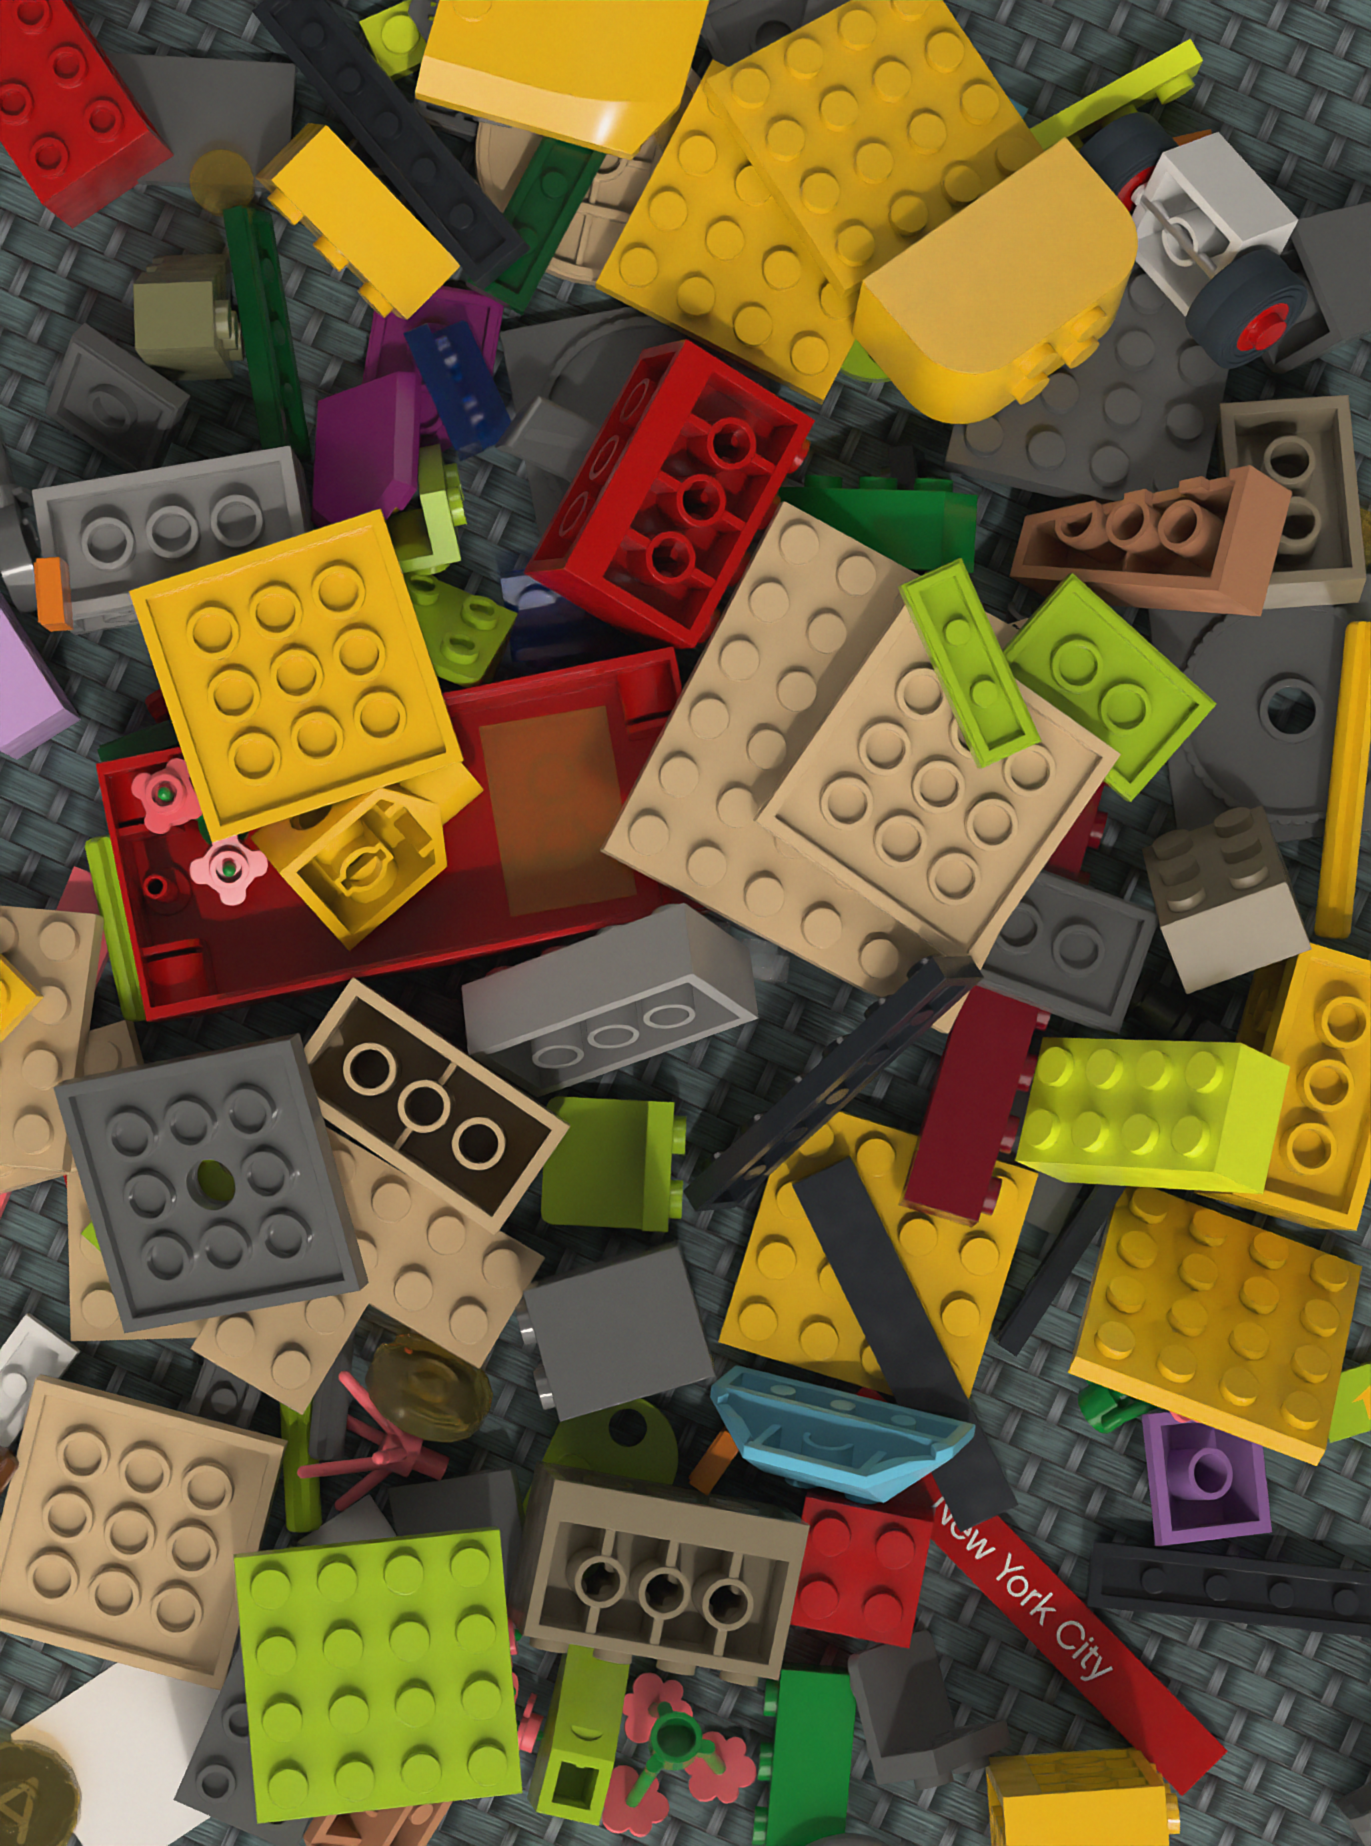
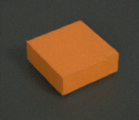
(53, 594)
(714, 1462)

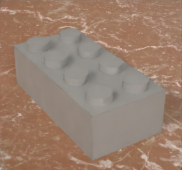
(609, 1000)

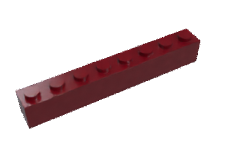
(979, 1076)

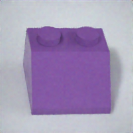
(1203, 1482)

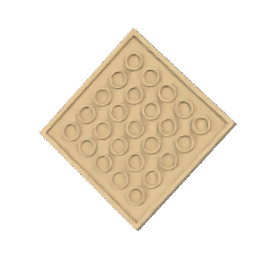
(750, 705)

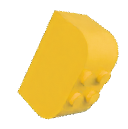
(1002, 291)

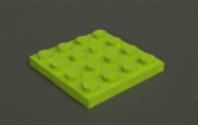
(377, 1674)

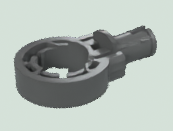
(17, 539)

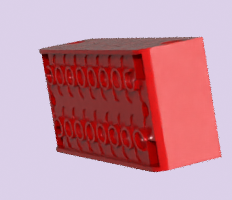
(219, 957)

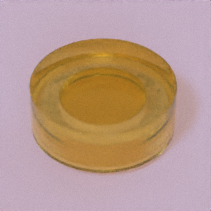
(221, 181)

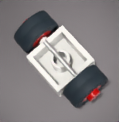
(1204, 234)

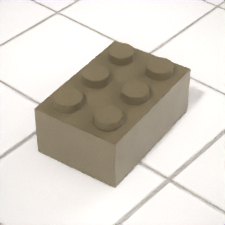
(1311, 453)
(1224, 898)

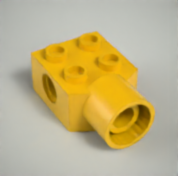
(369, 851)

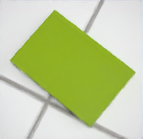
(1107, 681)

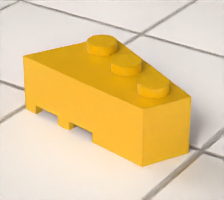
(356, 221)

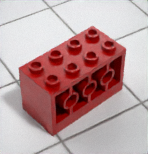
(69, 111)
(671, 497)

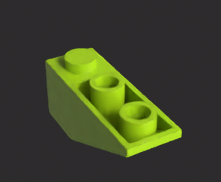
(579, 1737)

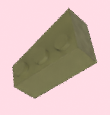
(187, 317)

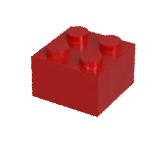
(862, 1567)

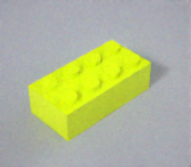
(1153, 1114)

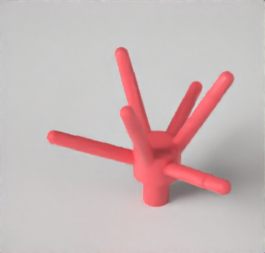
(396, 1453)

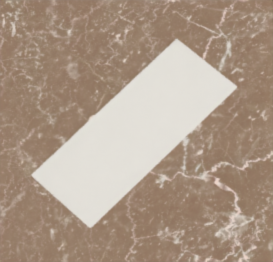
(138, 1729)

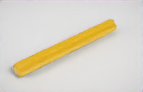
(1346, 787)

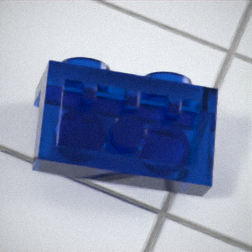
(459, 387)
(554, 626)

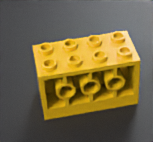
(1317, 1021)
(1080, 1800)

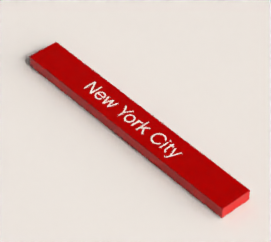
(1072, 1638)

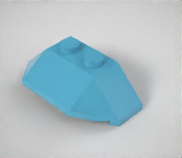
(833, 1436)

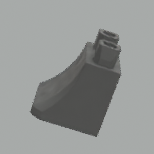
(1334, 263)

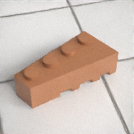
(1169, 549)

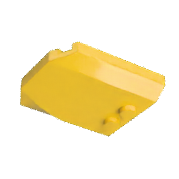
(564, 67)

